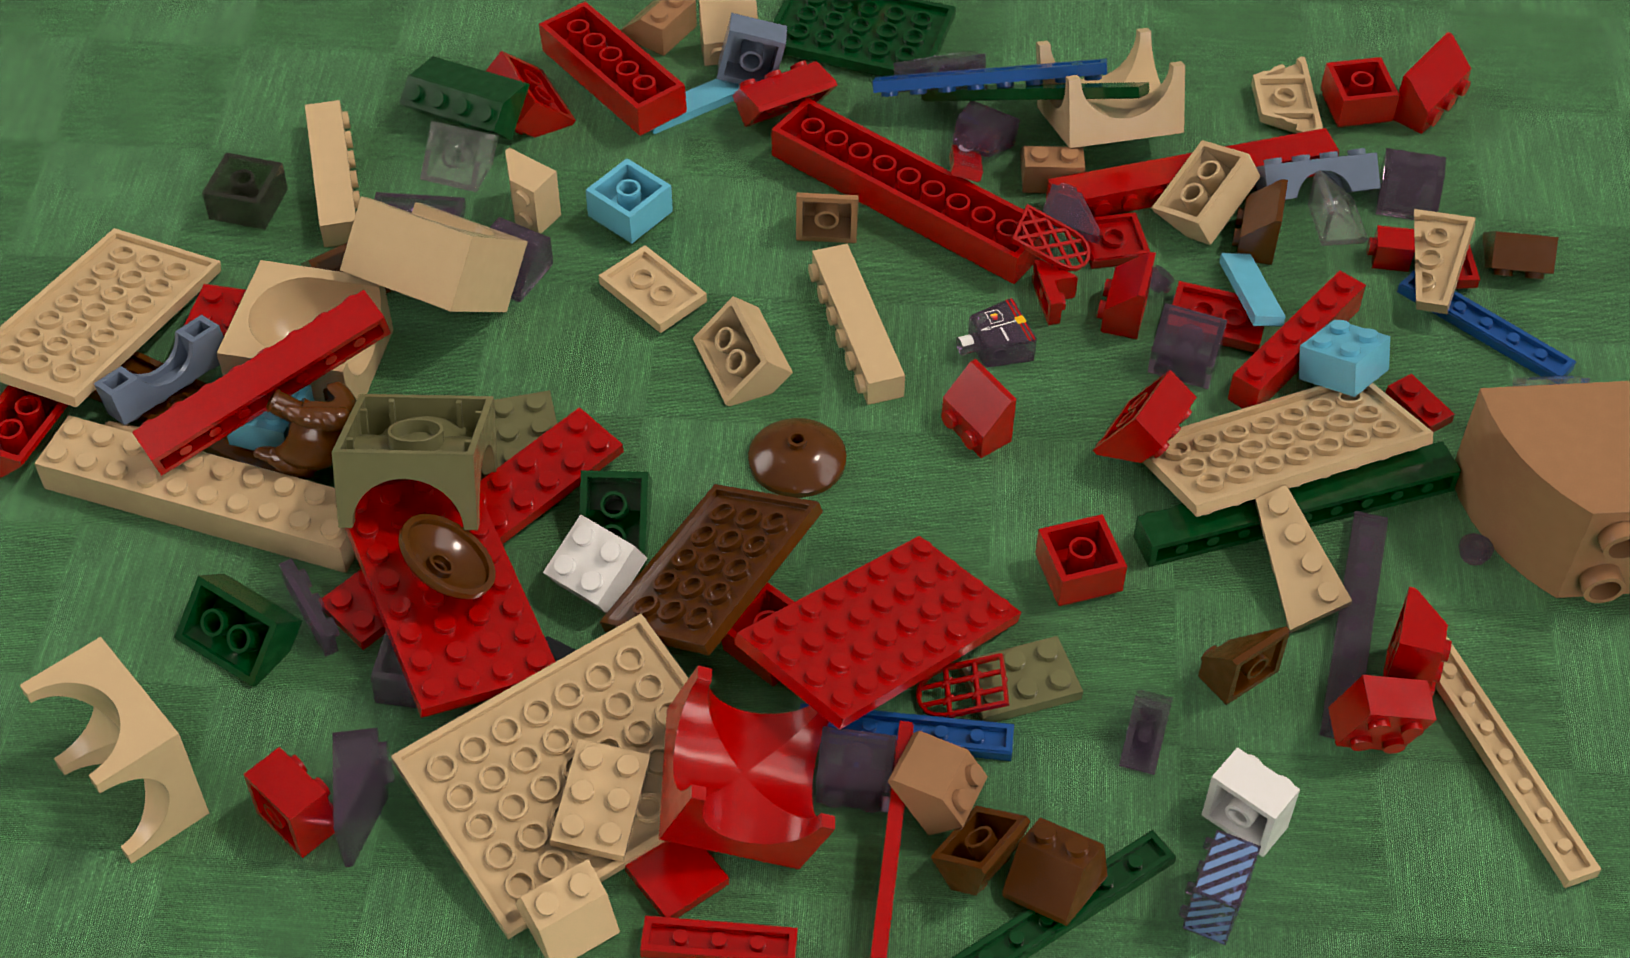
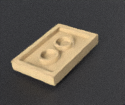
(652, 288)
(600, 800)

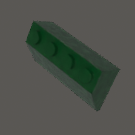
(465, 96)

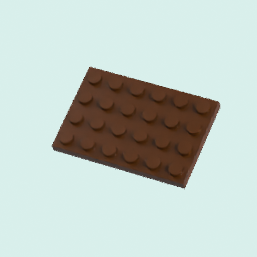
(714, 566)

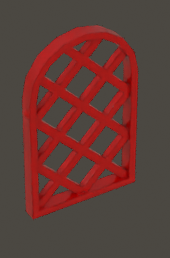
(1030, 247)

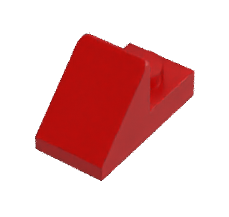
(1052, 288)

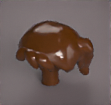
(312, 430)

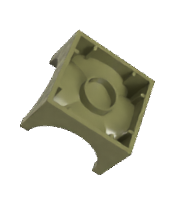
(419, 439)

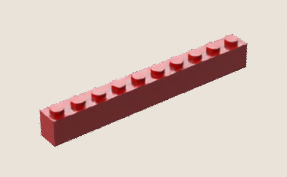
(1142, 183)

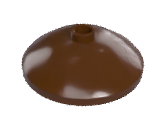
(797, 457)
(446, 557)

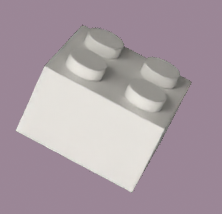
(595, 564)
(1250, 800)

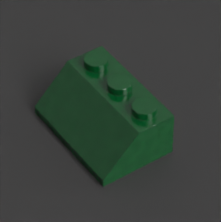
(236, 627)

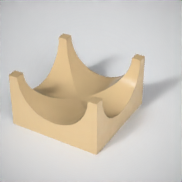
(1105, 121)
(128, 740)

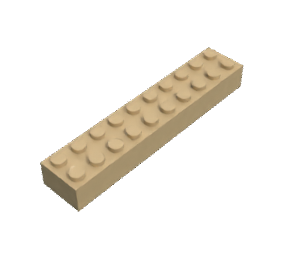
(200, 494)

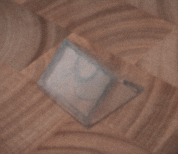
(1334, 213)

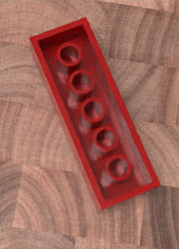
(613, 68)

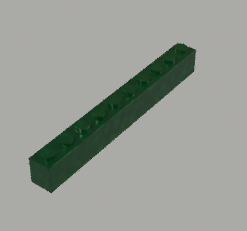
(1385, 483)

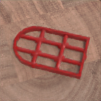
(949, 698)

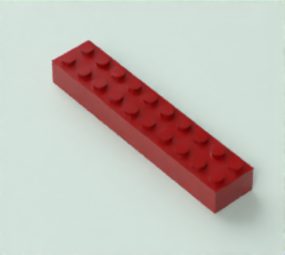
(905, 188)

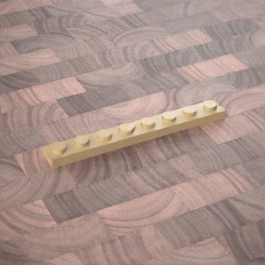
(1515, 774)

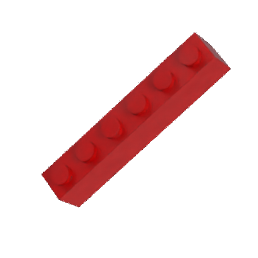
(1279, 357)

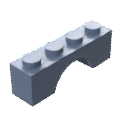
(1352, 173)
(193, 354)

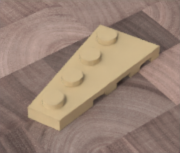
(1439, 257)
(1301, 568)

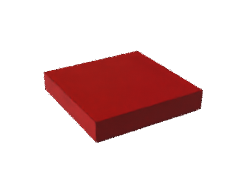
(1119, 240)
(676, 877)

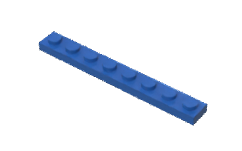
(977, 78)

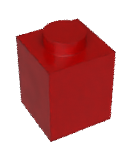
(1392, 248)

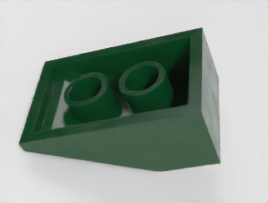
(619, 504)

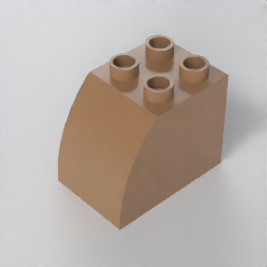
(1553, 483)

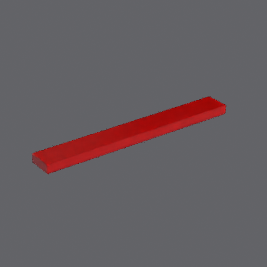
(890, 856)

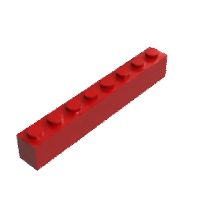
(246, 388)

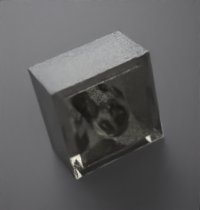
(245, 191)

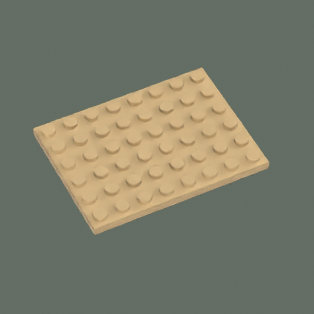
(503, 767)

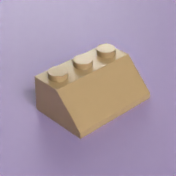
(1207, 191)
(742, 353)

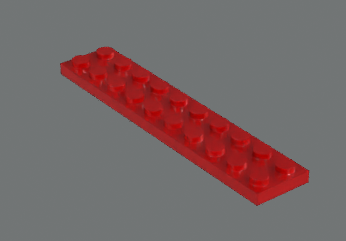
(513, 497)

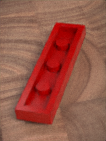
(715, 939)

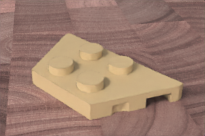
(1287, 98)

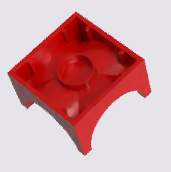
(740, 778)

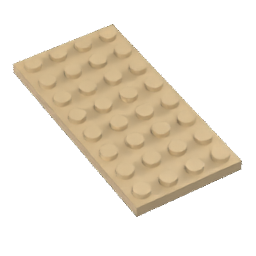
(98, 314)
(1283, 444)

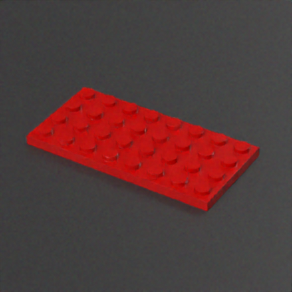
(877, 631)
(446, 646)

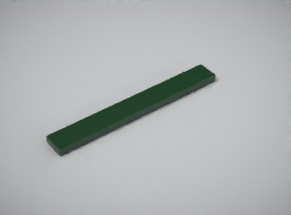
(1123, 90)
(1032, 931)

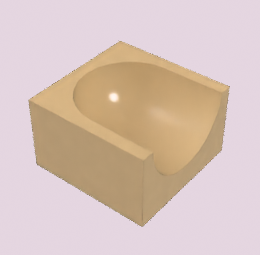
(433, 256)
(287, 299)

